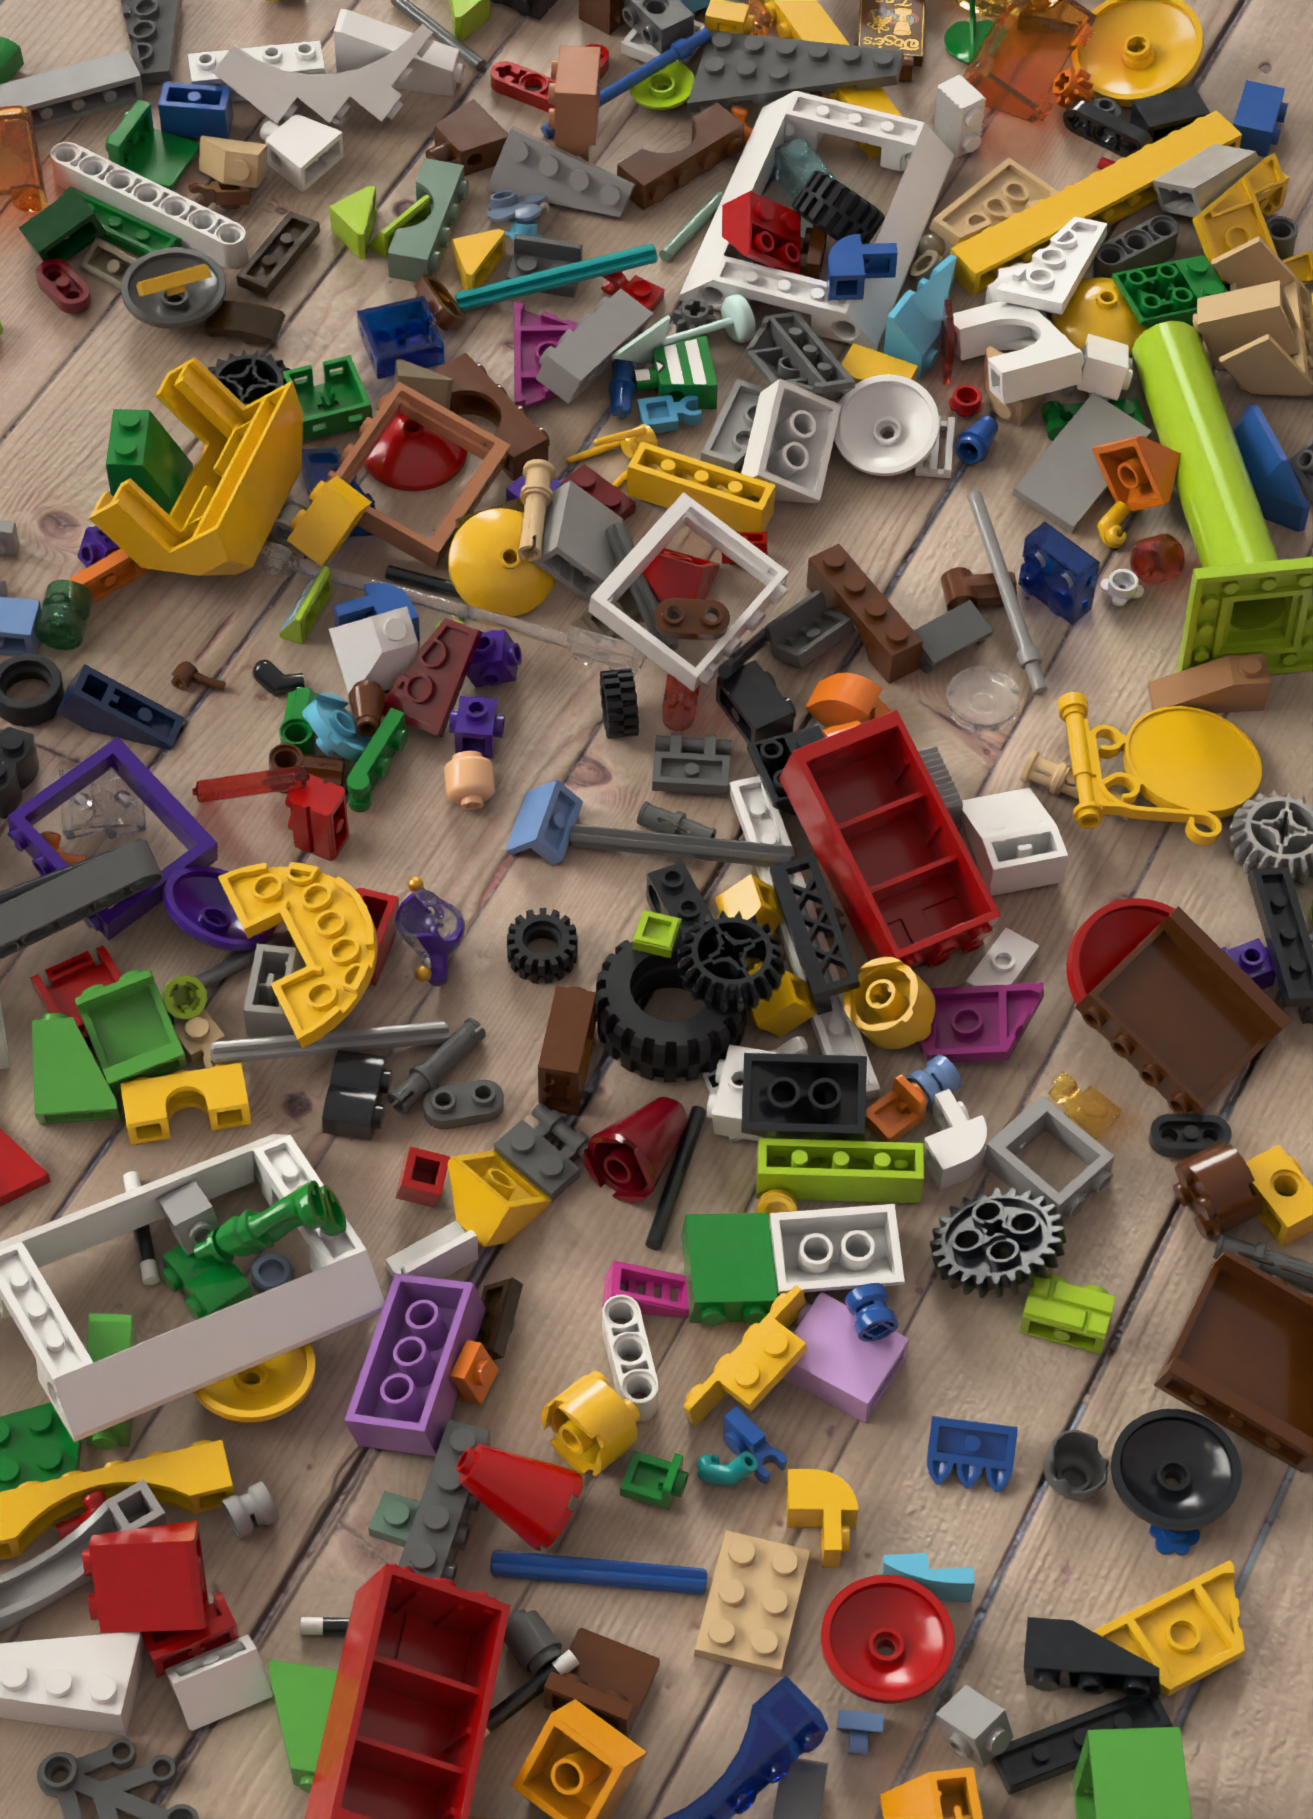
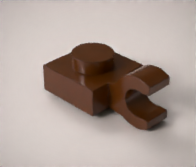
(225, 195)

